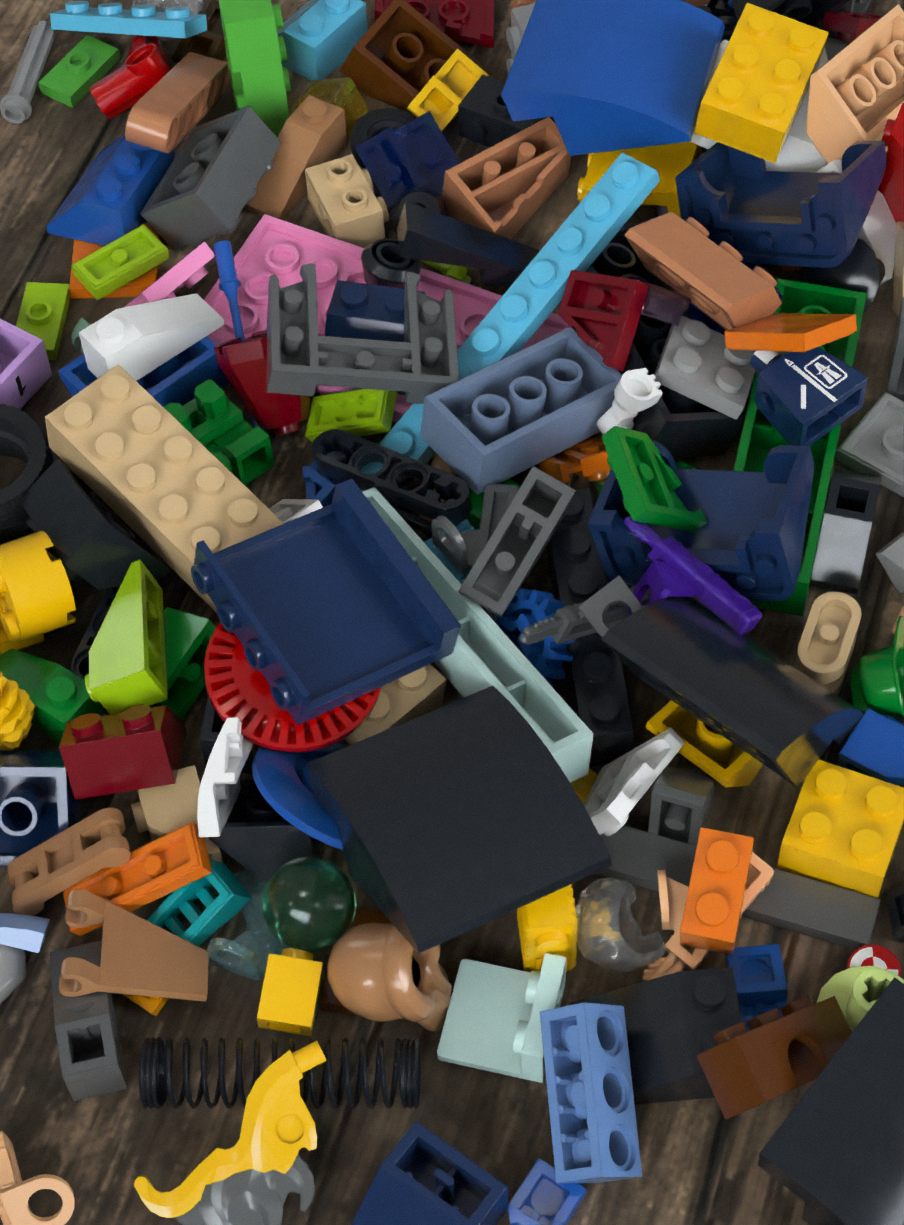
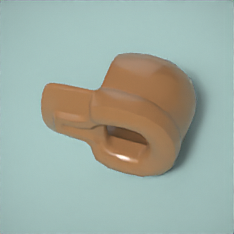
(375, 980)

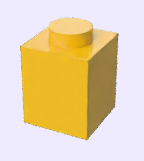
(290, 992)

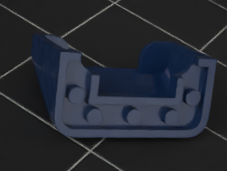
(782, 214)
(750, 529)

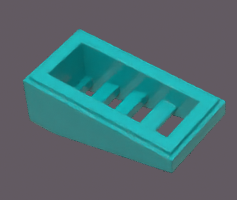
(218, 909)

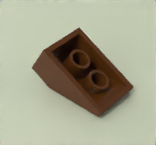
(400, 56)

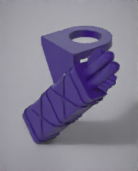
(680, 574)

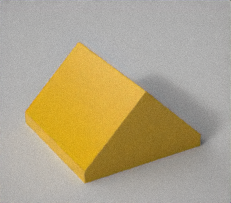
(706, 747)

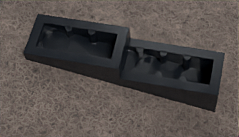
(449, 241)

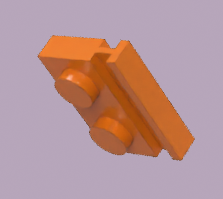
(584, 458)

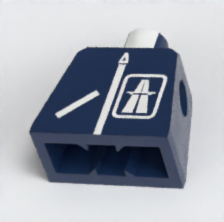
(806, 392)

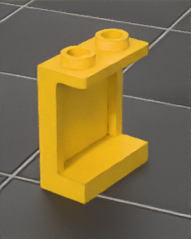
(666, 159)

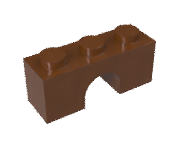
(774, 1055)

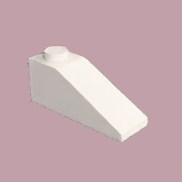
(147, 334)

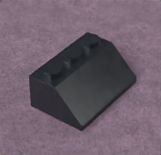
(85, 530)

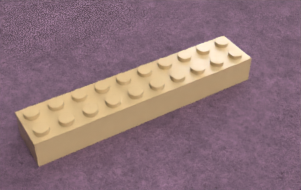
(182, 494)

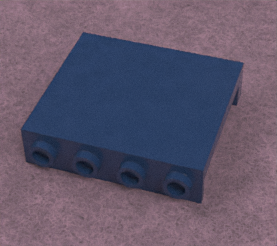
(327, 605)

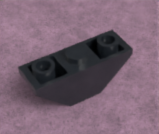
(845, 530)

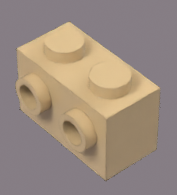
(346, 201)

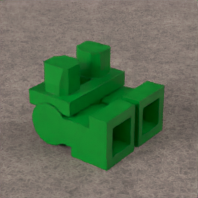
(224, 432)

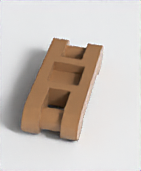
(68, 859)

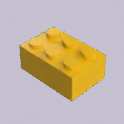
(760, 82)

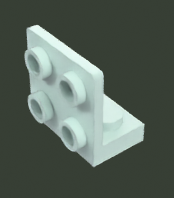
(497, 1017)

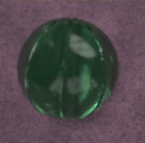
(308, 904)

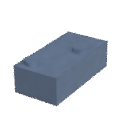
(519, 409)

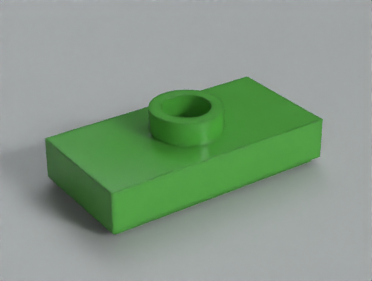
(79, 70)

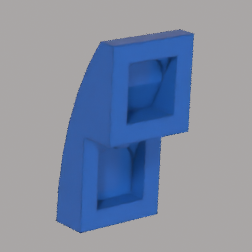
(758, 979)

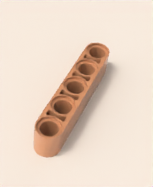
(177, 102)

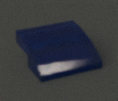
(408, 158)

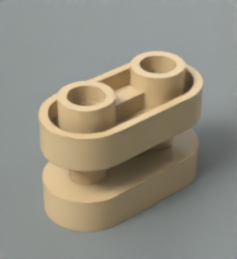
(829, 639)

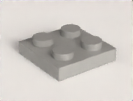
(704, 369)

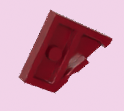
(604, 313)

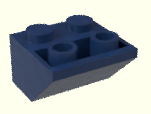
(431, 1185)

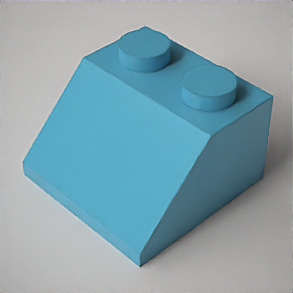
(322, 36)

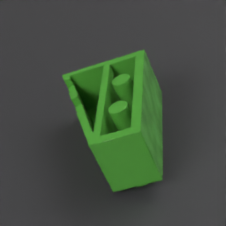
(256, 58)

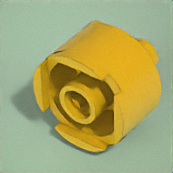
(33, 589)

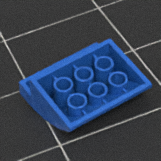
(614, 71)

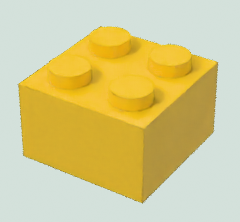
(843, 829)

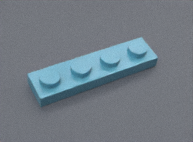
(140, 20)

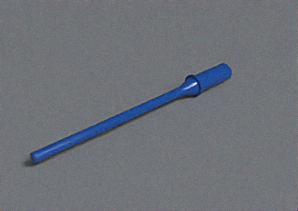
(229, 285)

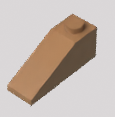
(308, 138)

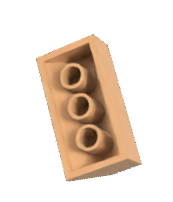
(858, 88)

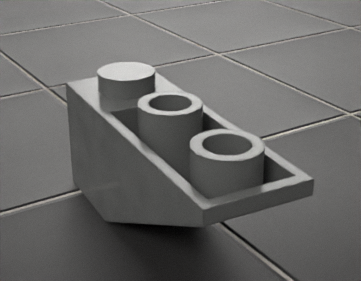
(86, 1033)

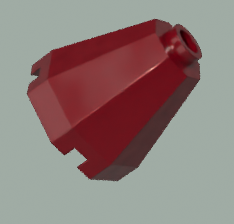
(247, 372)

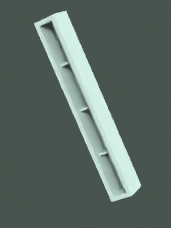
(489, 658)

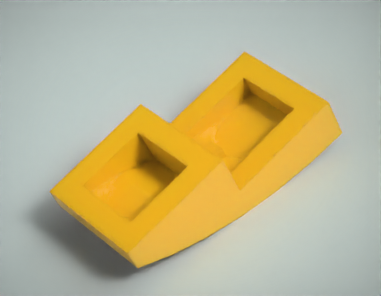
(447, 89)

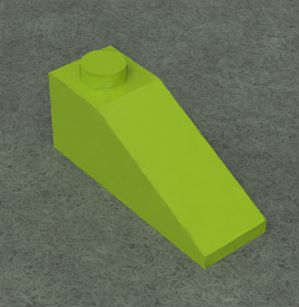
(129, 648)

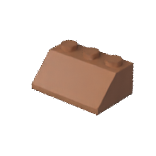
(702, 270)

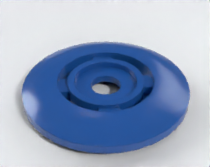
(288, 789)

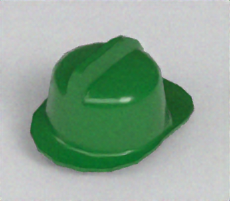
(879, 678)

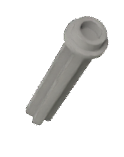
(16, 104)

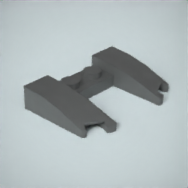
(303, 359)

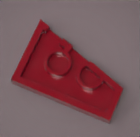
(459, 19)

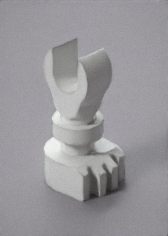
(632, 394)

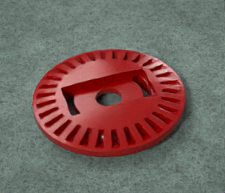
(246, 694)

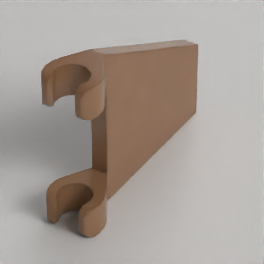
(133, 955)

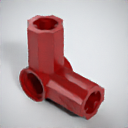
(128, 84)

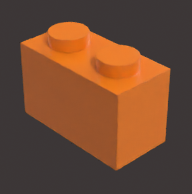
(716, 891)

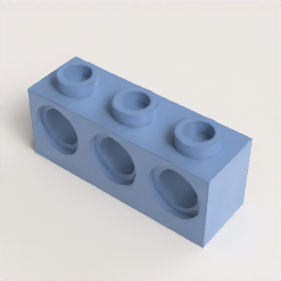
(590, 1093)

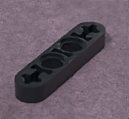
(395, 470)

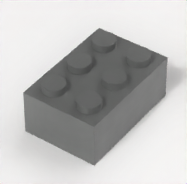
(211, 179)

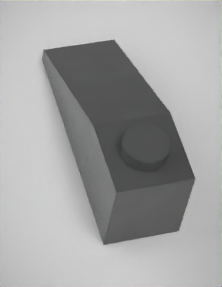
(517, 541)

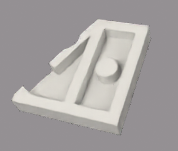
(627, 780)

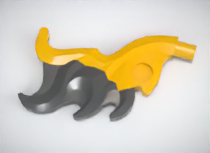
(262, 1168)

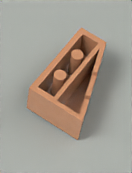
(509, 180)

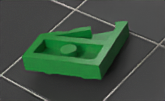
(647, 481)

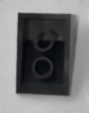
(669, 1026)

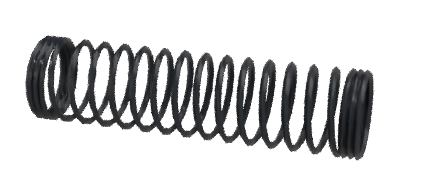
(157, 1064)

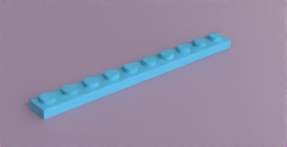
(538, 288)

